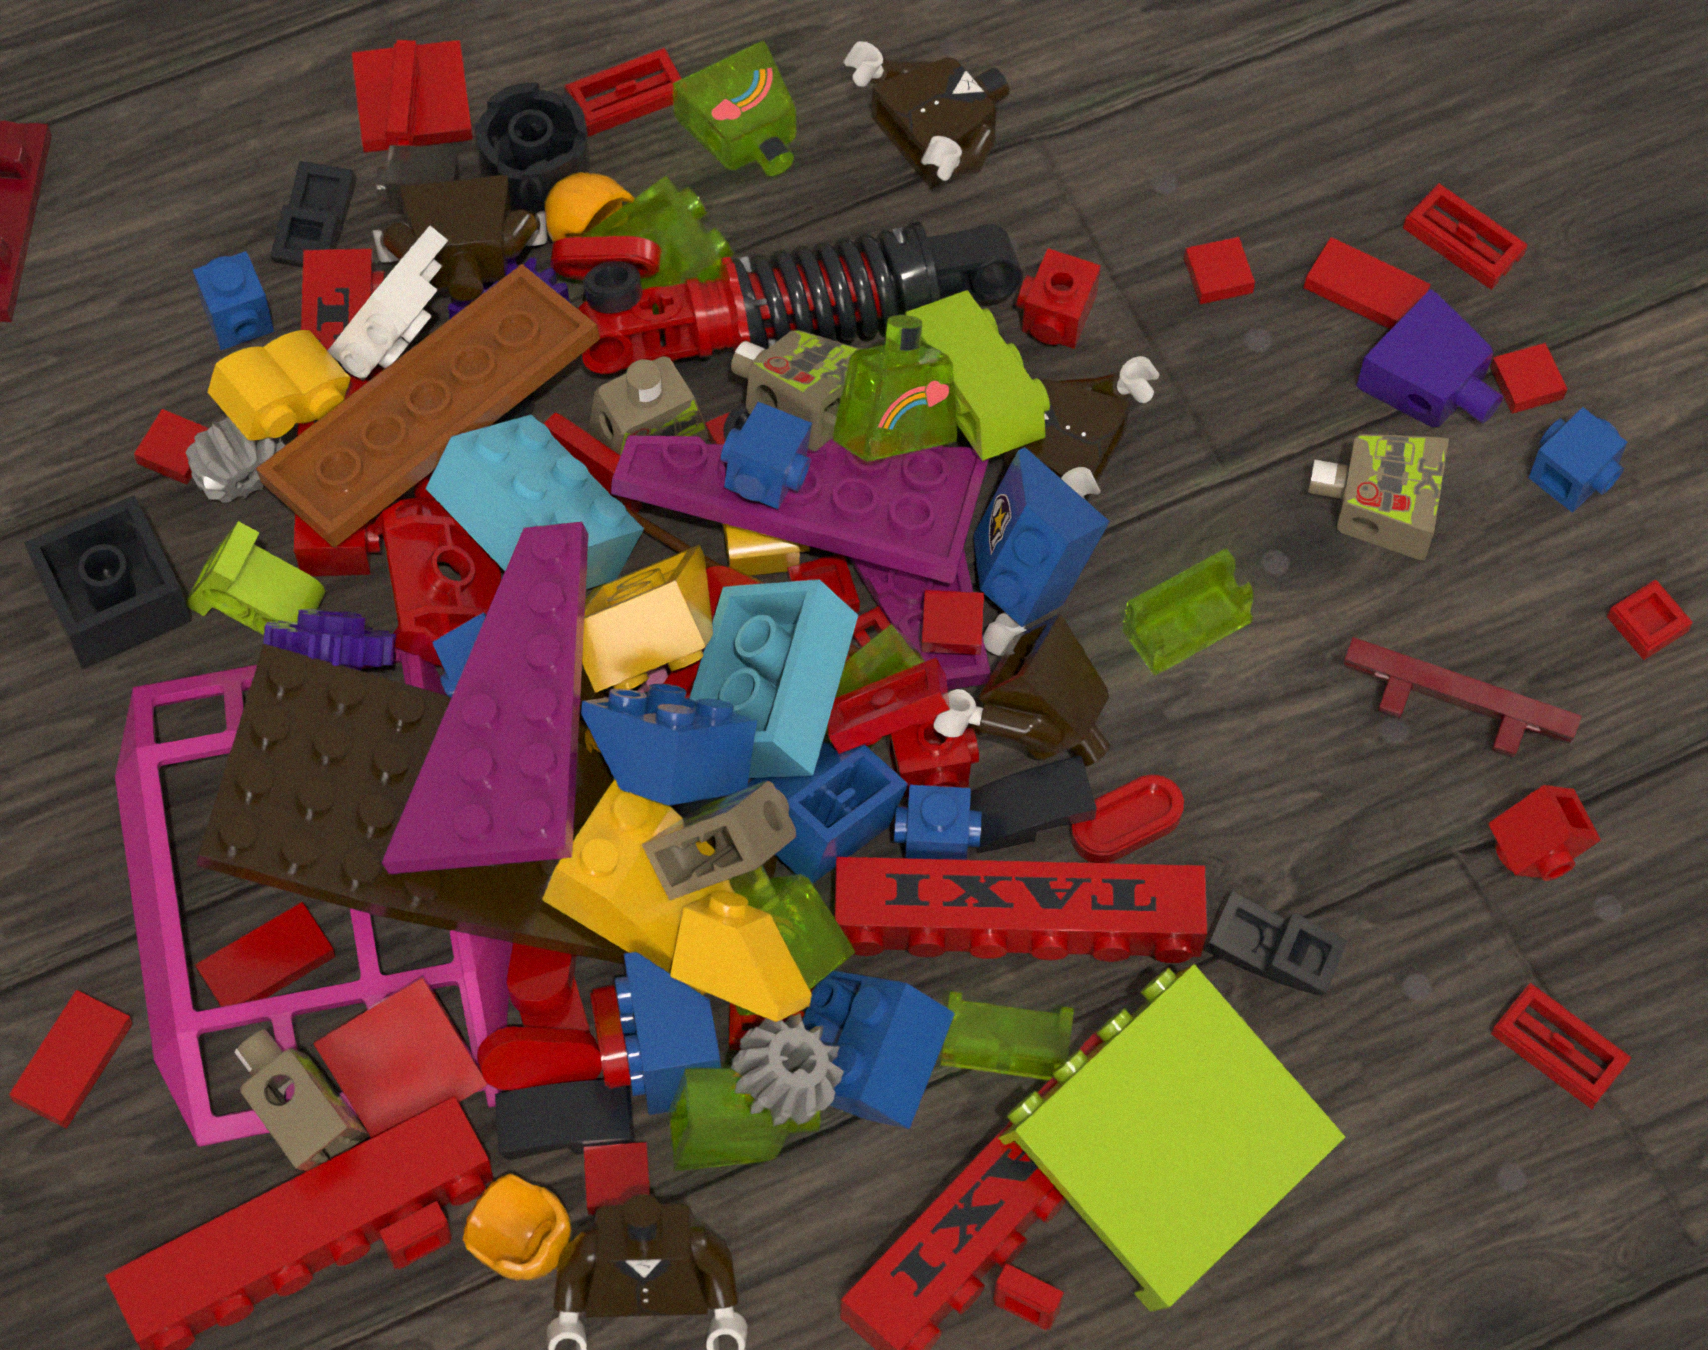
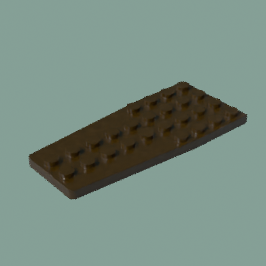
(322, 786)

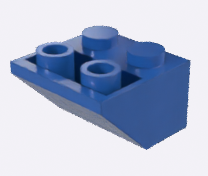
(672, 744)
(837, 807)
(664, 1030)
(885, 1040)

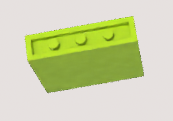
(1173, 1133)

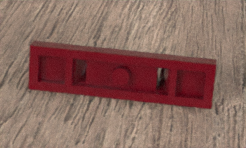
(23, 156)
(1512, 709)

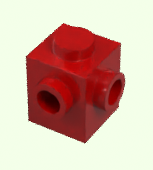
(1059, 298)
(931, 759)
(1544, 833)

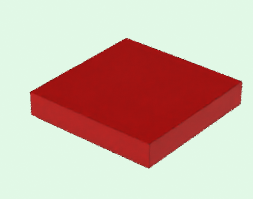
(442, 97)
(400, 1058)

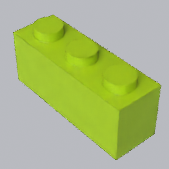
(994, 394)

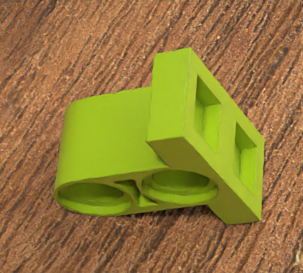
(252, 583)

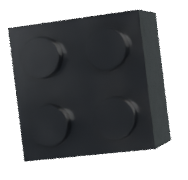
(108, 581)

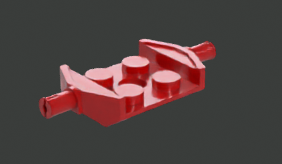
(426, 602)

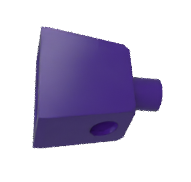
(1431, 366)

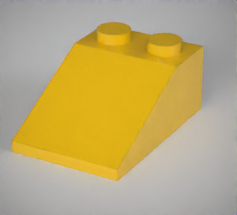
(647, 621)
(613, 883)

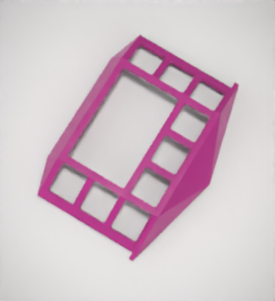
(174, 1026)

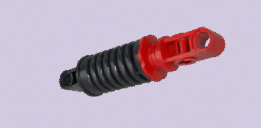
(806, 294)

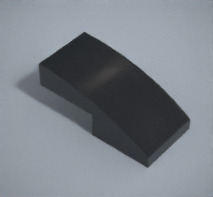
(314, 212)
(1032, 802)
(1274, 947)
(563, 1117)

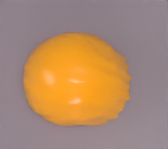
(582, 203)
(518, 1229)

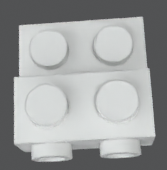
(391, 311)

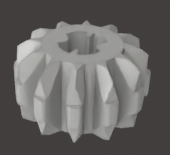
(227, 462)
(781, 1047)

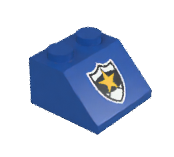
(1034, 540)

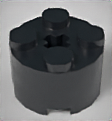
(533, 141)

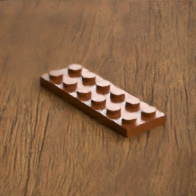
(442, 387)

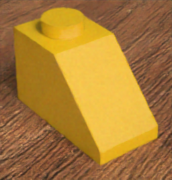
(738, 957)

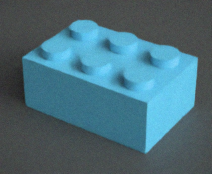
(524, 478)
(780, 663)

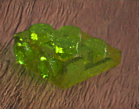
(674, 223)

